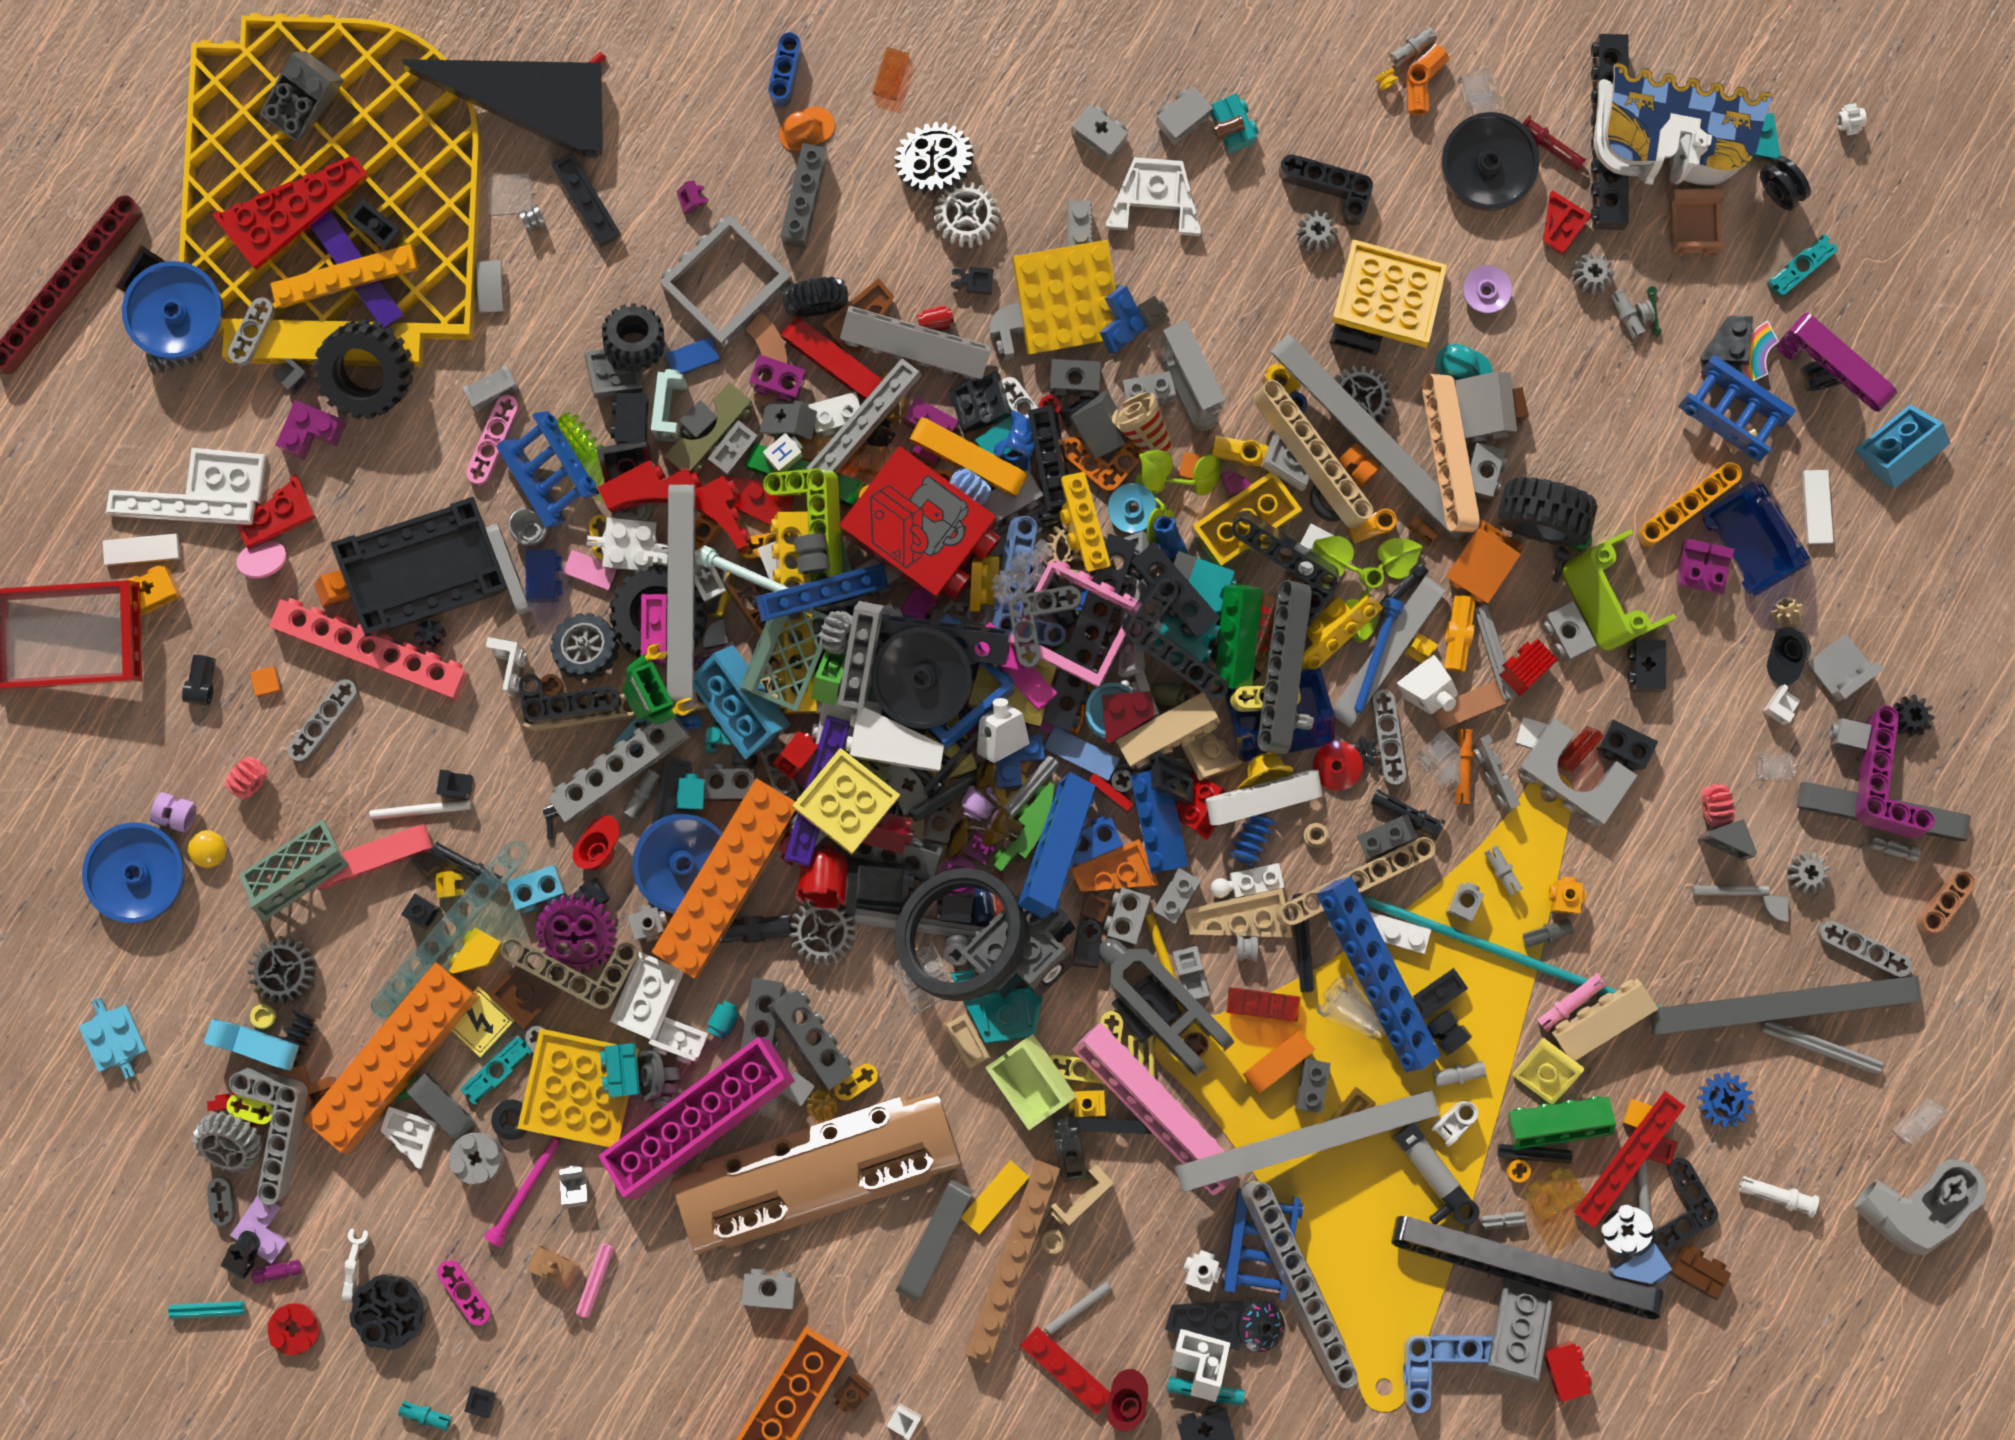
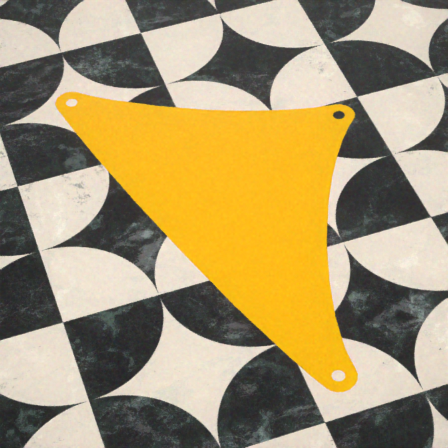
(1361, 1186)

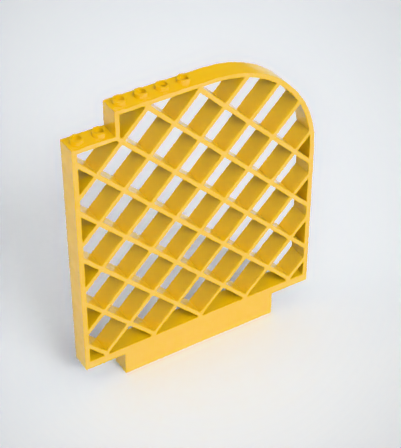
(302, 338)

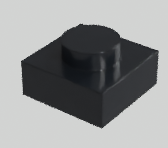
(480, 1402)

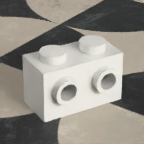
(834, 413)

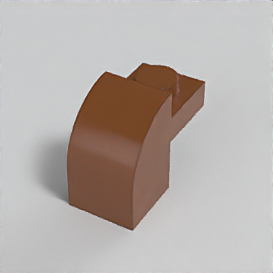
(318, 1087)

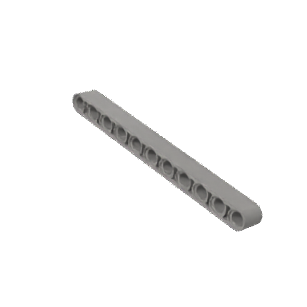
(1363, 429)
(1306, 1140)

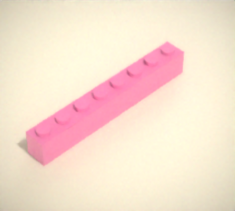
(1147, 1099)

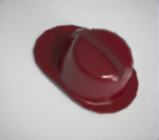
(1128, 1400)

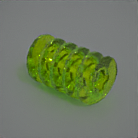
(578, 439)

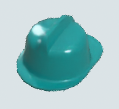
(1461, 362)

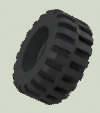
(342, 390)
(1547, 511)
(628, 599)

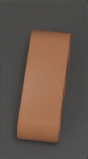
(1470, 706)
(1954, 894)

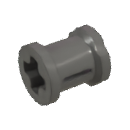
(1124, 774)

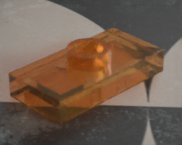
(891, 73)

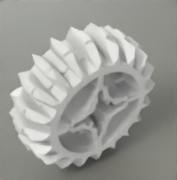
(959, 221)

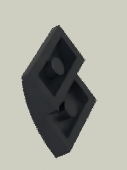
(980, 402)

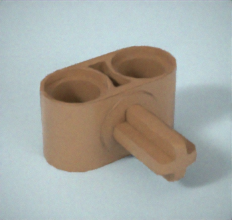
(553, 1267)

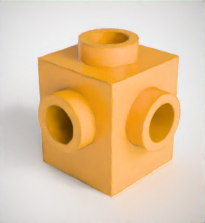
(1560, 902)

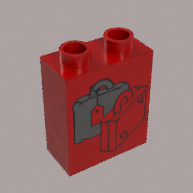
(921, 527)

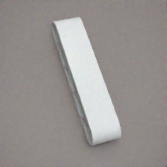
(1264, 797)

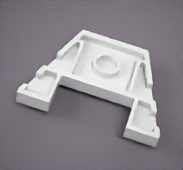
(1155, 185)

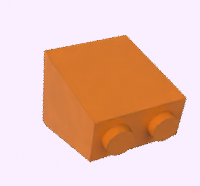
(1484, 562)

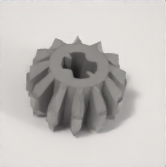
(1324, 227)
(1599, 268)
(836, 632)
(1801, 878)

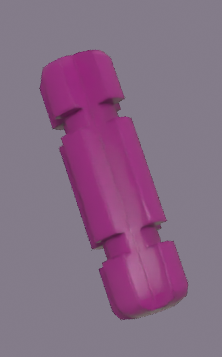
(276, 1271)

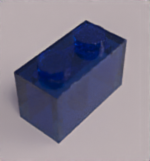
(543, 575)

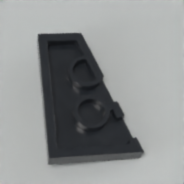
(667, 794)
(1209, 1319)

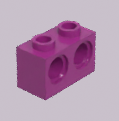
(780, 373)

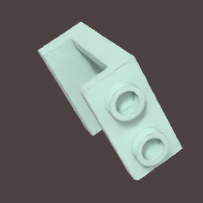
(661, 427)

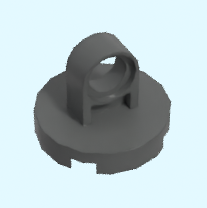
(653, 1075)

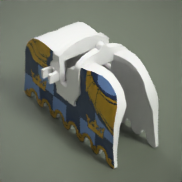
(1652, 120)

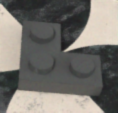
(609, 381)

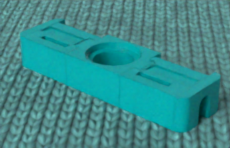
(1791, 276)
(483, 1081)

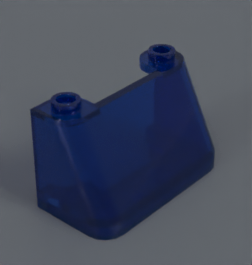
(1759, 535)
(1313, 702)

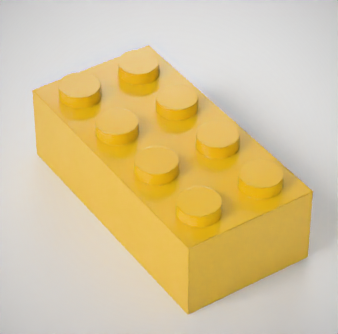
(1265, 498)

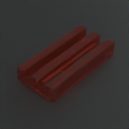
(1579, 749)

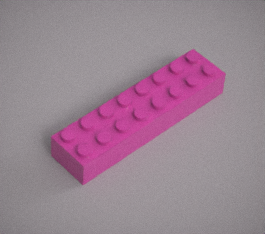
(696, 1118)

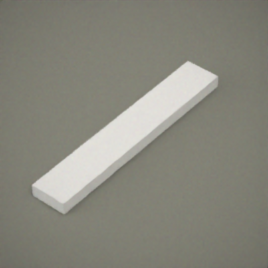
(180, 507)

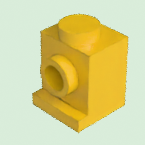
(1098, 1103)

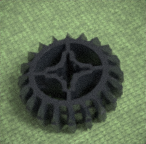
(815, 297)

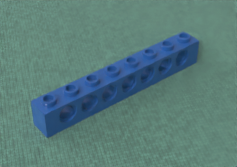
(1378, 974)

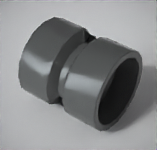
(811, 553)

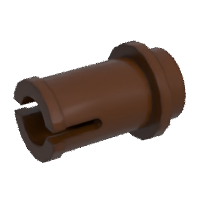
(1228, 127)
(1422, 530)

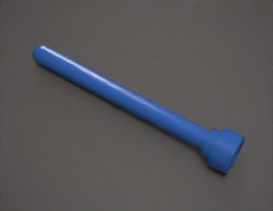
(1392, 610)

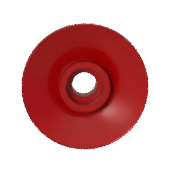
(1351, 765)

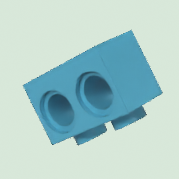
(535, 882)

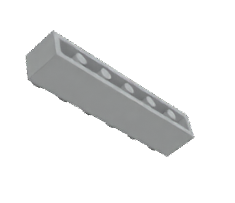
(915, 343)

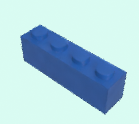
(1158, 825)

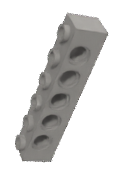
(563, 797)

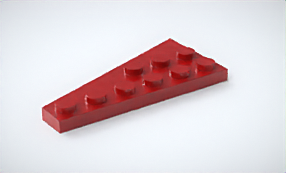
(283, 213)

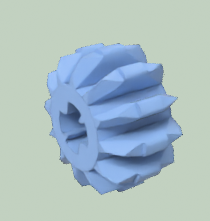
(971, 485)

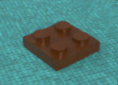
(523, 995)

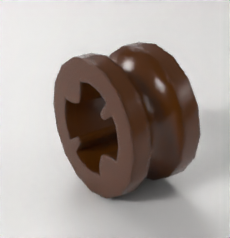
(546, 679)

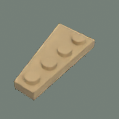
(1240, 916)

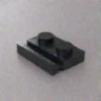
(1172, 778)

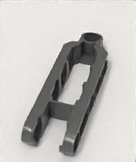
(1118, 959)

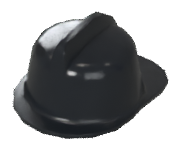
(1788, 655)

